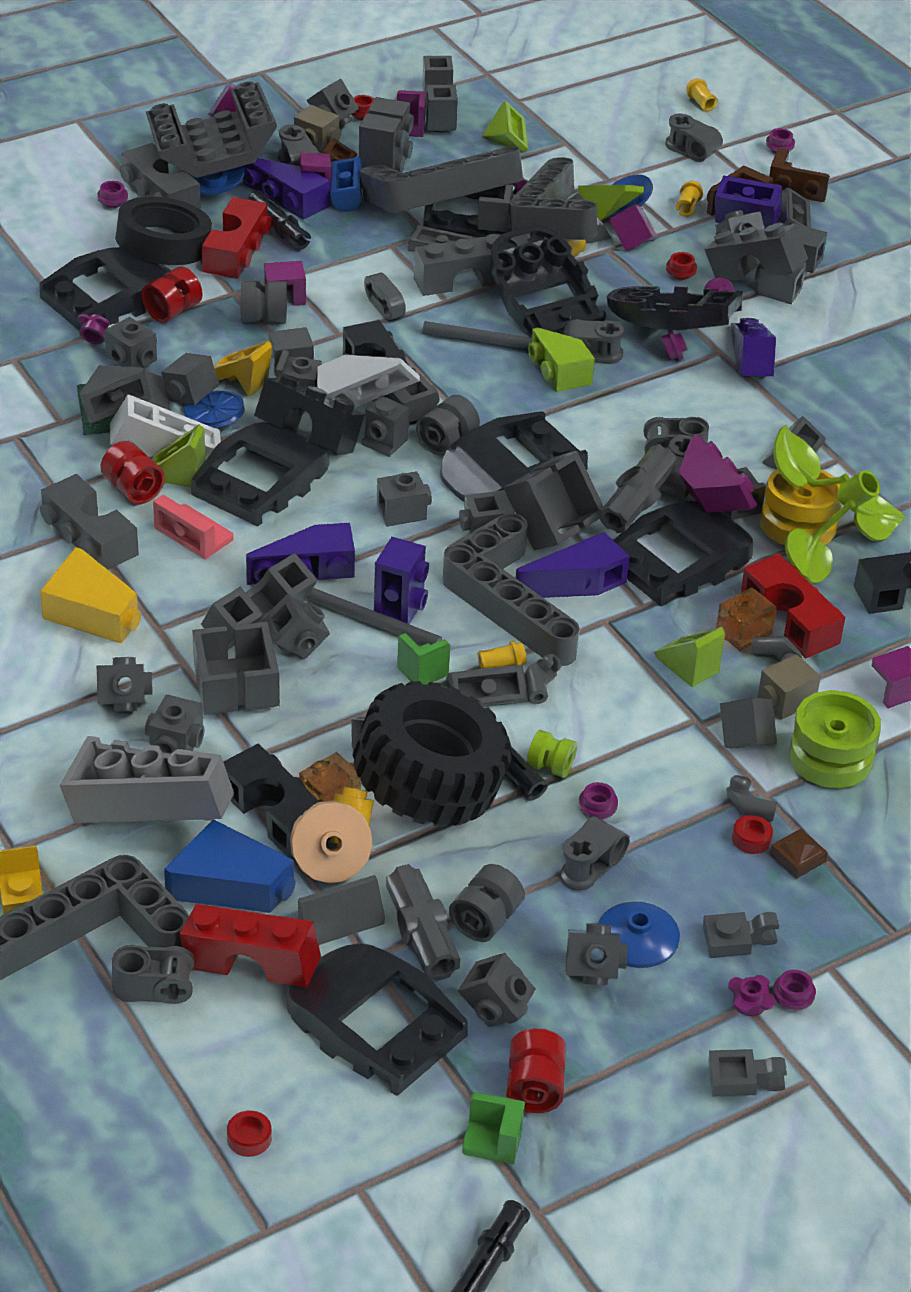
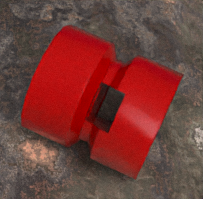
(172, 294)
(132, 472)
(537, 1070)

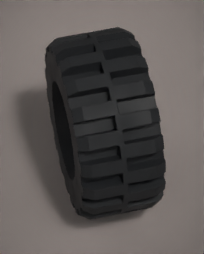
(431, 753)

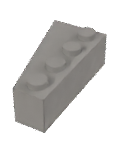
(144, 784)

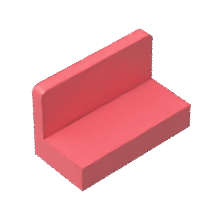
(189, 527)

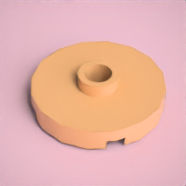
(310, 838)

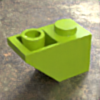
(562, 359)

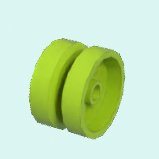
(834, 739)

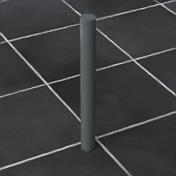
(476, 335)
(371, 617)

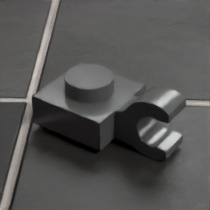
(734, 935)
(739, 1074)

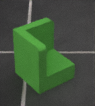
(425, 662)
(494, 1128)

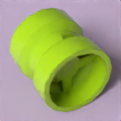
(552, 753)

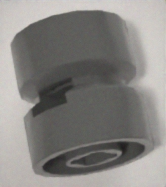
(264, 301)
(446, 424)
(486, 902)

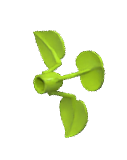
(872, 514)

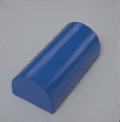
(346, 184)

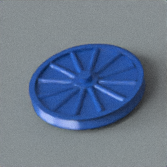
(216, 409)

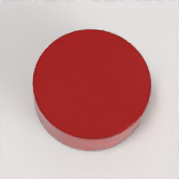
(752, 834)
(249, 1133)

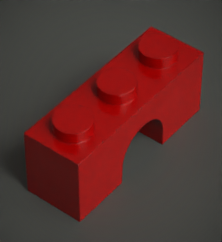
(231, 250)
(811, 619)
(280, 944)

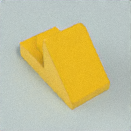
(246, 365)
(19, 876)

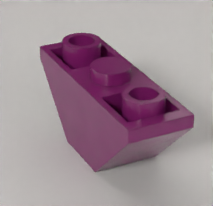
(714, 480)

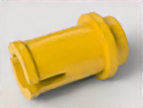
(698, 91)
(691, 193)
(503, 656)

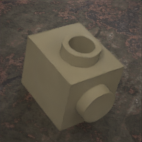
(319, 126)
(788, 684)

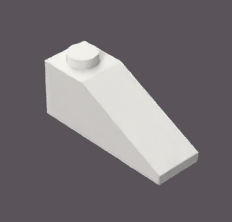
(364, 377)
(154, 427)

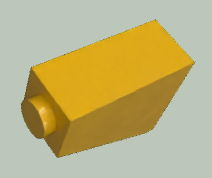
(90, 599)

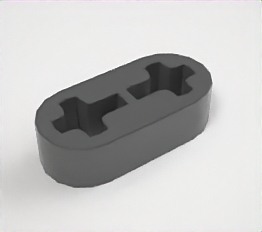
(384, 296)

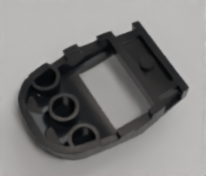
(460, 223)
(539, 260)
(72, 301)
(675, 310)
(484, 464)
(246, 501)
(715, 533)
(345, 982)

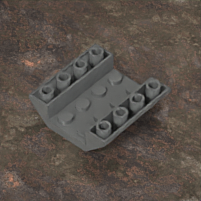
(215, 142)

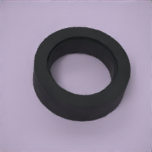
(157, 246)

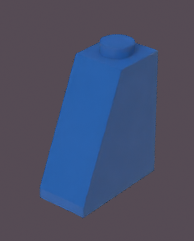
(230, 871)

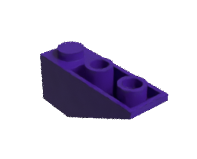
(286, 185)
(753, 348)
(323, 548)
(578, 570)

